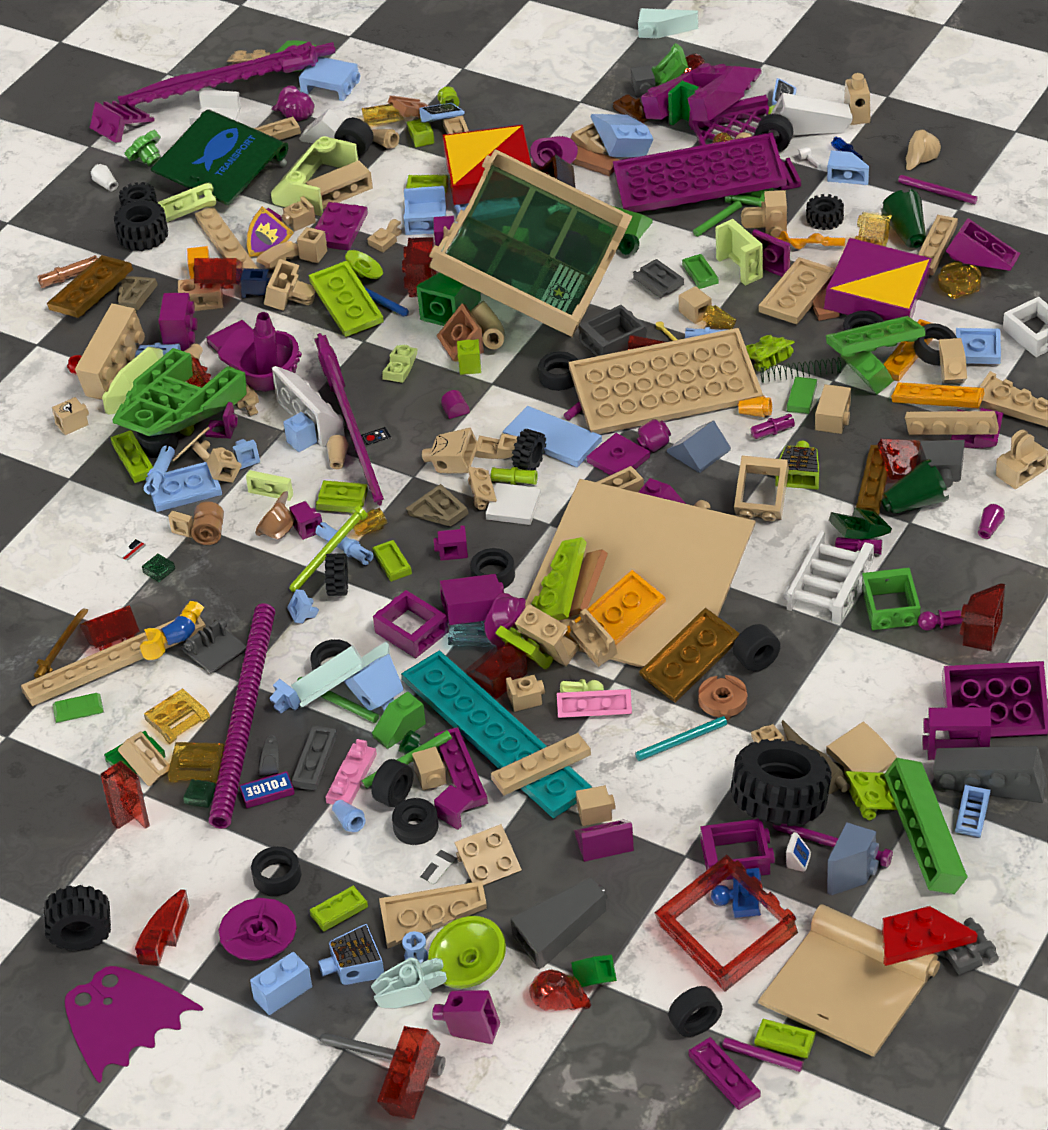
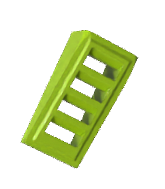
(420, 133)

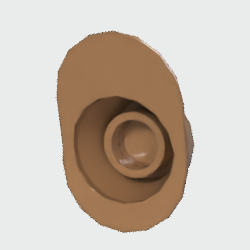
(277, 520)

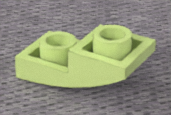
(400, 363)

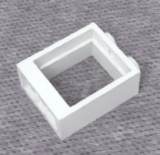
(1014, 325)

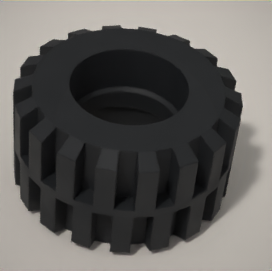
(141, 225)
(77, 918)

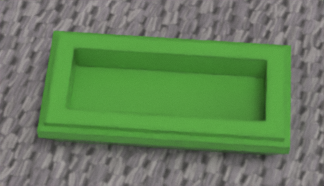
(77, 707)

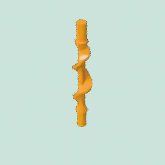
(816, 238)

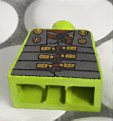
(802, 466)

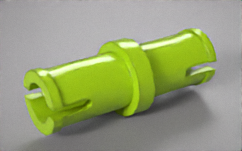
(514, 476)

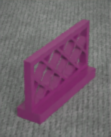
(742, 109)

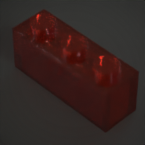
(408, 1072)

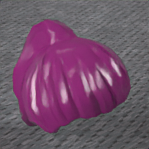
(294, 104)

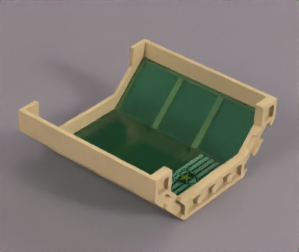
(532, 243)

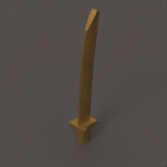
(44, 665)

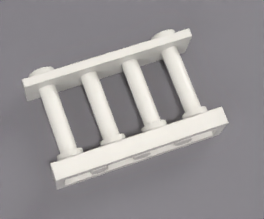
(846, 590)

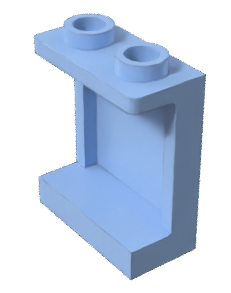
(330, 75)
(422, 207)

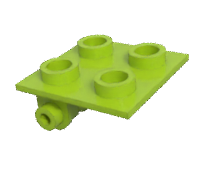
(769, 351)
(870, 792)

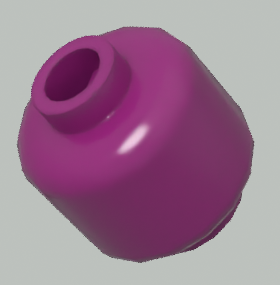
(653, 435)

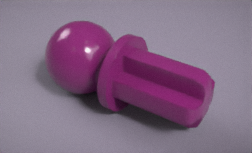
(928, 620)

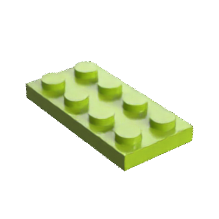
(346, 298)

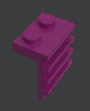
(111, 119)

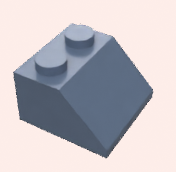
(852, 859)

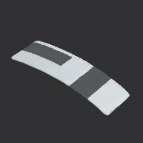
(439, 864)

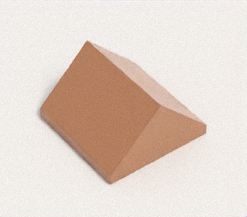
(458, 328)

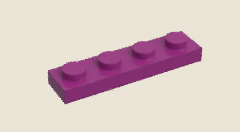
(462, 768)

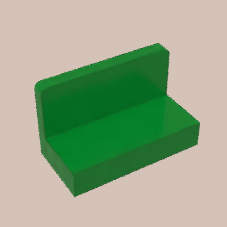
(678, 101)

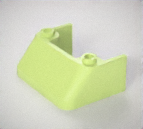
(322, 151)

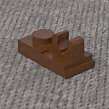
(630, 106)

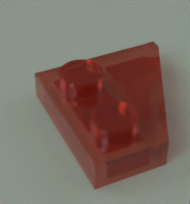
(899, 456)

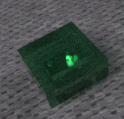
(158, 567)
(199, 793)

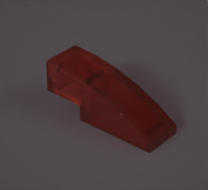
(162, 929)

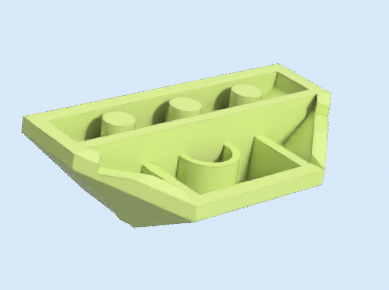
(126, 376)

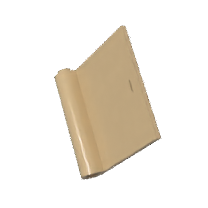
(841, 984)

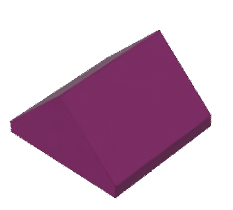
(605, 839)

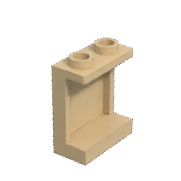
(547, 633)

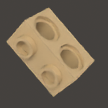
(203, 298)

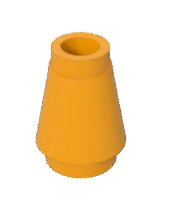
(756, 406)

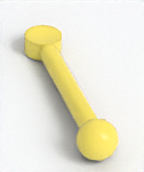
(660, 326)

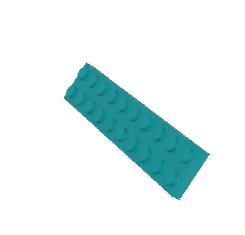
(490, 728)

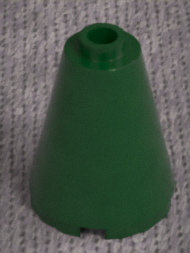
(906, 216)
(916, 489)

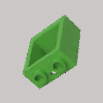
(899, 581)

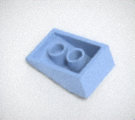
(622, 135)

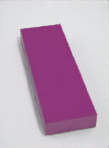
(724, 1073)

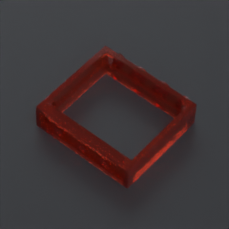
(752, 956)

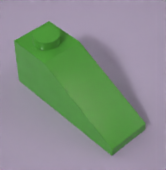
(869, 370)

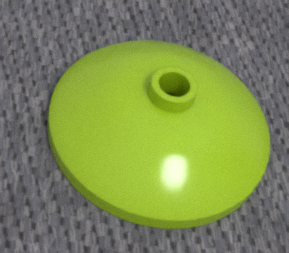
(468, 940)

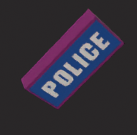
(266, 789)

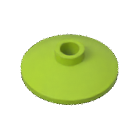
(363, 264)

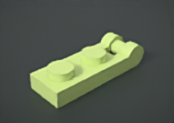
(188, 201)

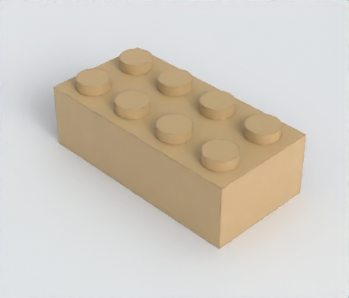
(109, 350)

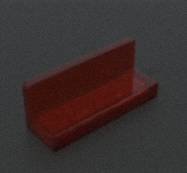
(124, 796)

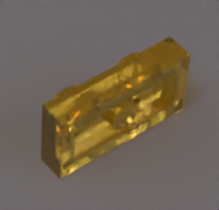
(381, 114)

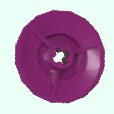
(257, 929)

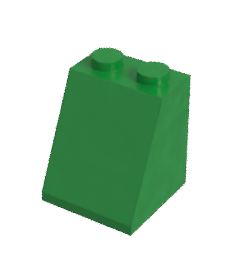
(442, 296)

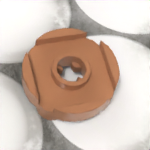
(718, 707)

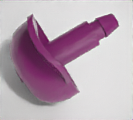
(259, 350)

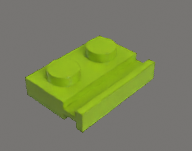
(341, 496)

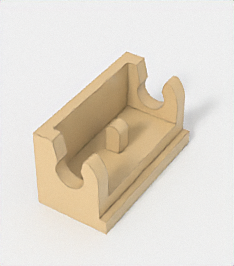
(593, 638)

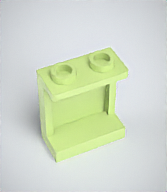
(742, 248)

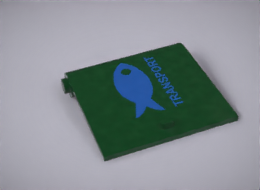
(220, 154)

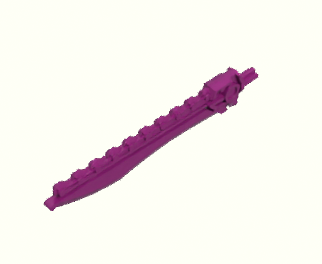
(289, 60)
(336, 383)

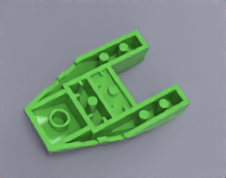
(167, 404)

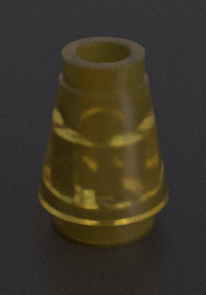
(719, 318)
(374, 522)

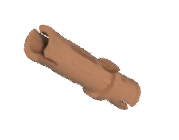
(64, 273)

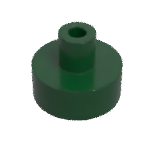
(629, 244)
(409, 742)

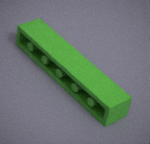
(925, 826)

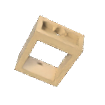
(763, 466)

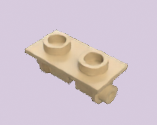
(481, 486)

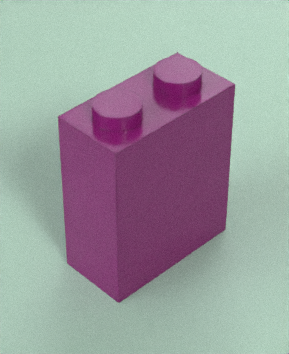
(469, 597)

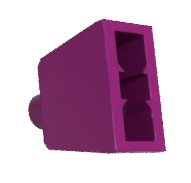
(469, 1015)

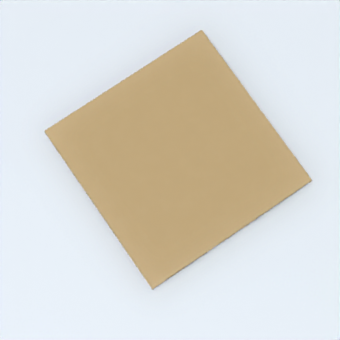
(670, 544)

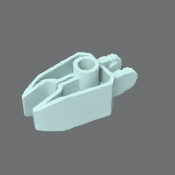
(408, 983)

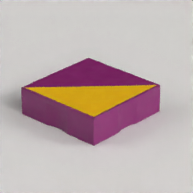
(877, 281)

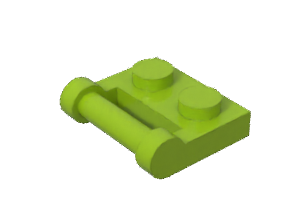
(530, 647)

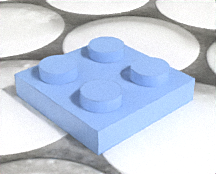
(981, 345)

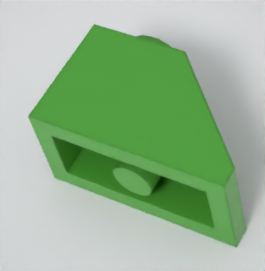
(398, 718)

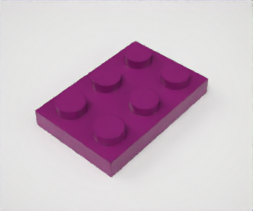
(341, 224)

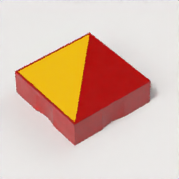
(468, 150)

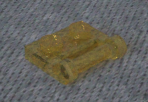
(173, 710)
(196, 756)

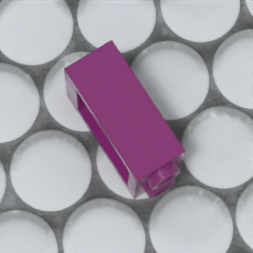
(415, 643)
(956, 720)
(734, 833)

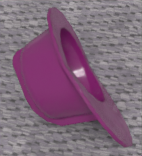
(545, 148)
(503, 612)

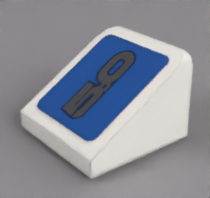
(797, 854)

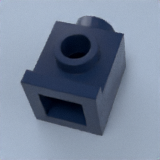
(254, 281)

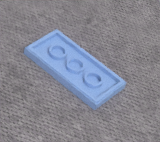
(563, 439)

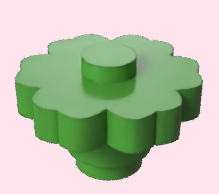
(145, 148)

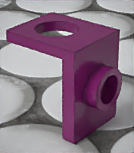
(229, 422)

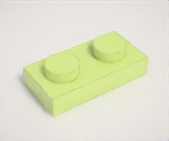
(268, 484)

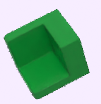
(594, 970)

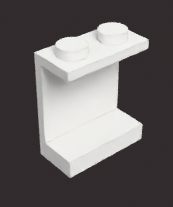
(222, 102)

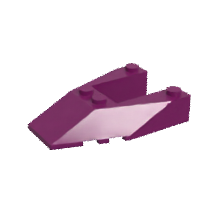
(718, 89)

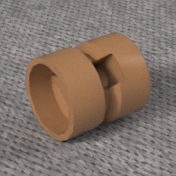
(207, 523)

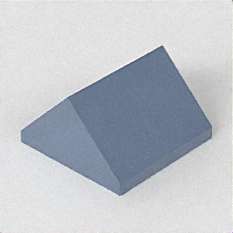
(701, 447)

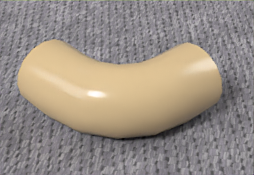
(490, 324)

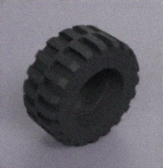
(781, 782)

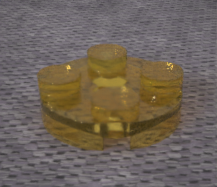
(969, 279)

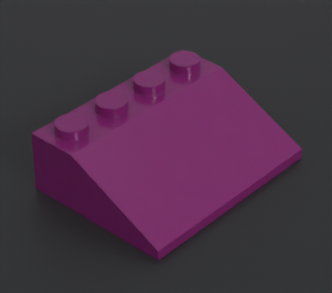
(1011, 690)

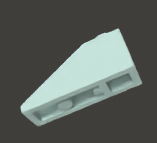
(666, 22)

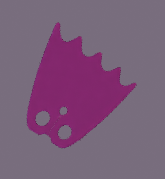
(131, 1020)

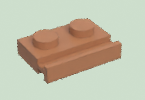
(406, 105)

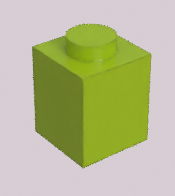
(469, 357)

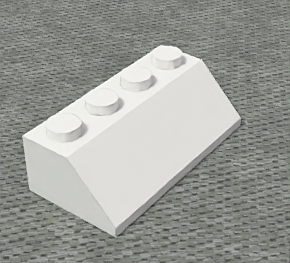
(297, 396)

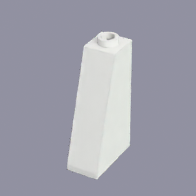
(813, 115)

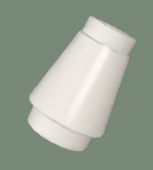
(103, 176)

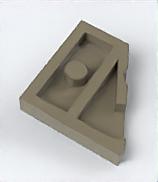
(135, 291)
(438, 507)

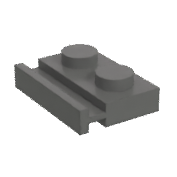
(658, 278)

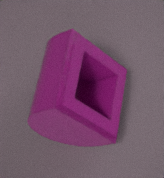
(454, 404)

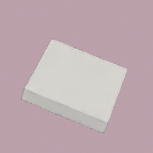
(513, 504)

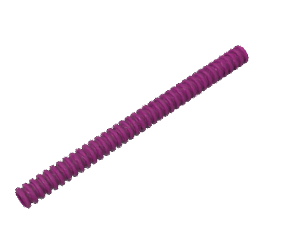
(242, 717)

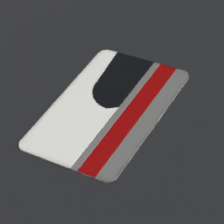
(130, 549)

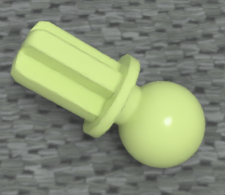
(569, 686)

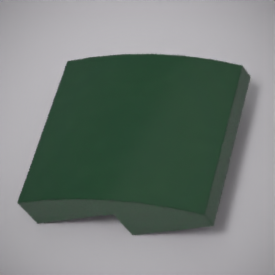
(861, 525)

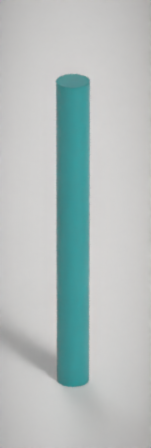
(681, 738)

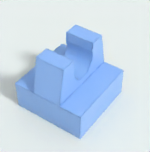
(246, 453)
(301, 607)
(284, 697)

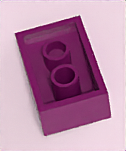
(980, 248)

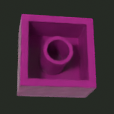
(177, 320)

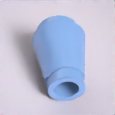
(349, 816)

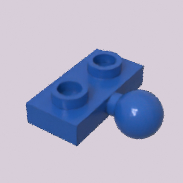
(743, 901)

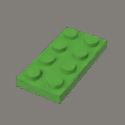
(875, 335)

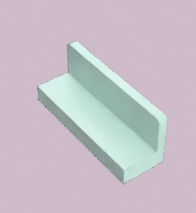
(328, 675)

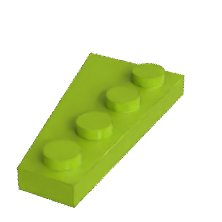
(561, 582)

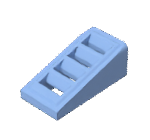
(975, 794)

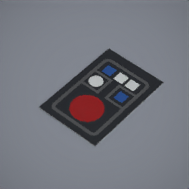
(376, 436)

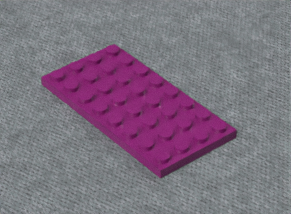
(699, 173)

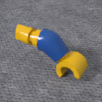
(173, 633)

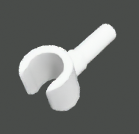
(805, 153)

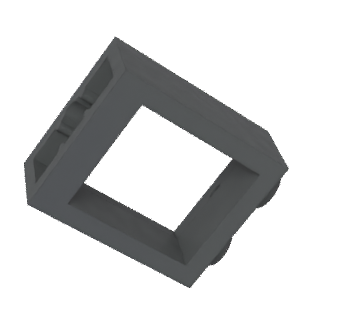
(592, 329)

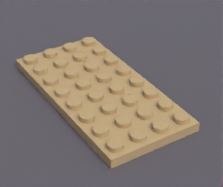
(664, 381)

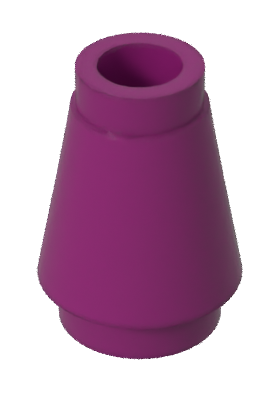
(991, 519)

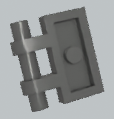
(969, 956)

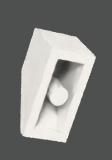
(323, 126)

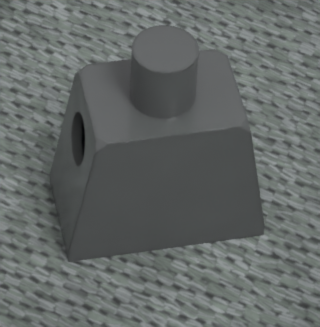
(946, 456)

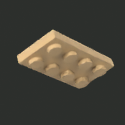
(796, 290)

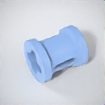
(408, 945)

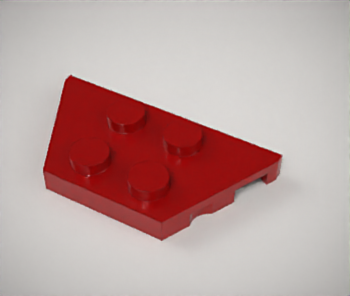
(922, 934)

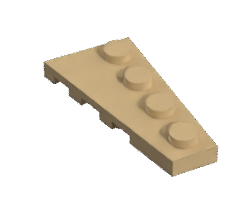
(1011, 401)

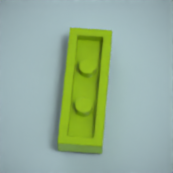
(132, 455)

